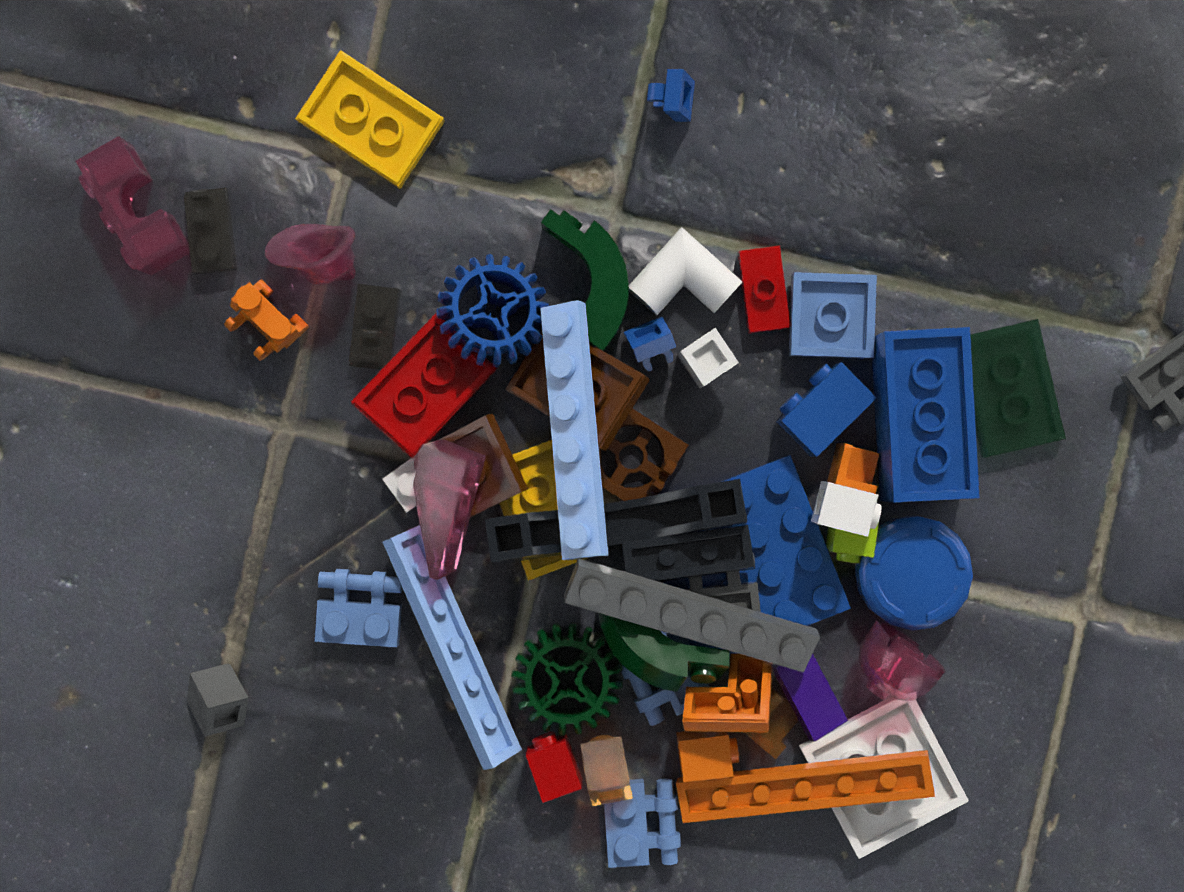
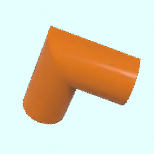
(735, 708)

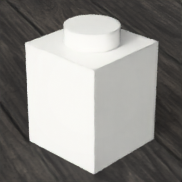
(846, 508)

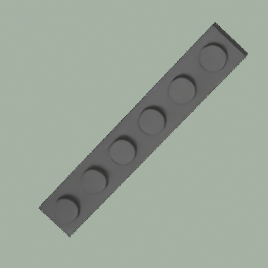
(690, 615)

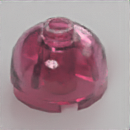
(896, 664)

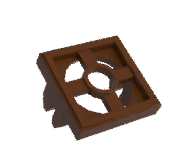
(672, 451)

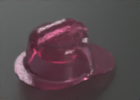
(316, 251)

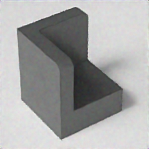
(217, 699)

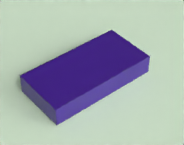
(811, 699)

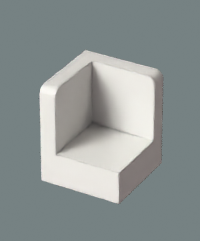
(707, 358)

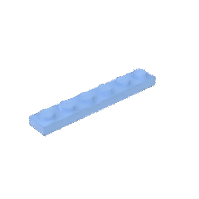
(574, 431)
(453, 651)

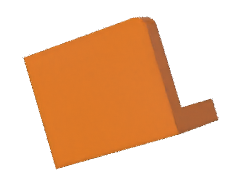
(853, 467)

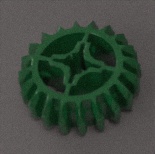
(553, 666)

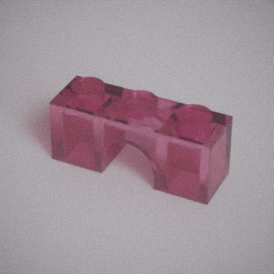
(113, 177)

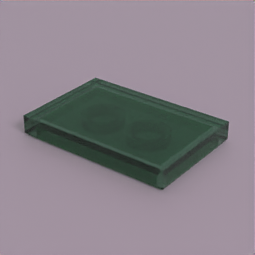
(1013, 390)

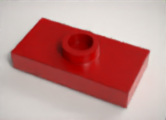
(764, 289)

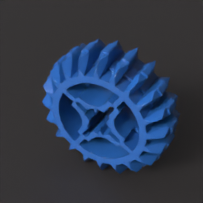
(475, 318)

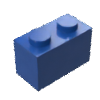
(825, 408)

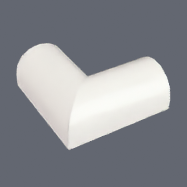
(684, 264)

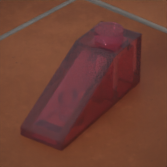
(444, 499)

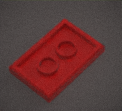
(421, 388)

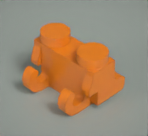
(264, 318)

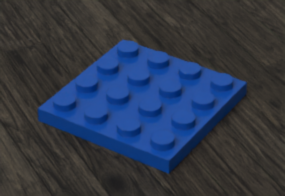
(788, 549)

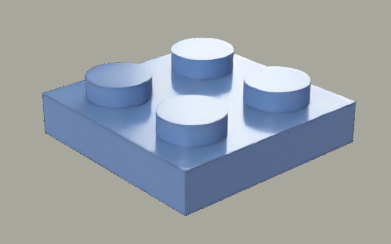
(832, 315)

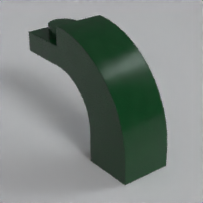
(607, 271)
(660, 659)

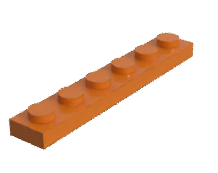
(808, 787)

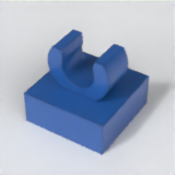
(674, 96)
(650, 340)

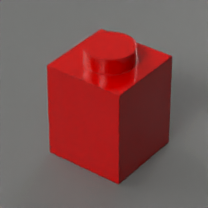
(553, 766)

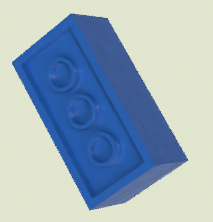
(925, 415)

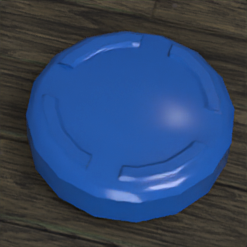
(916, 573)

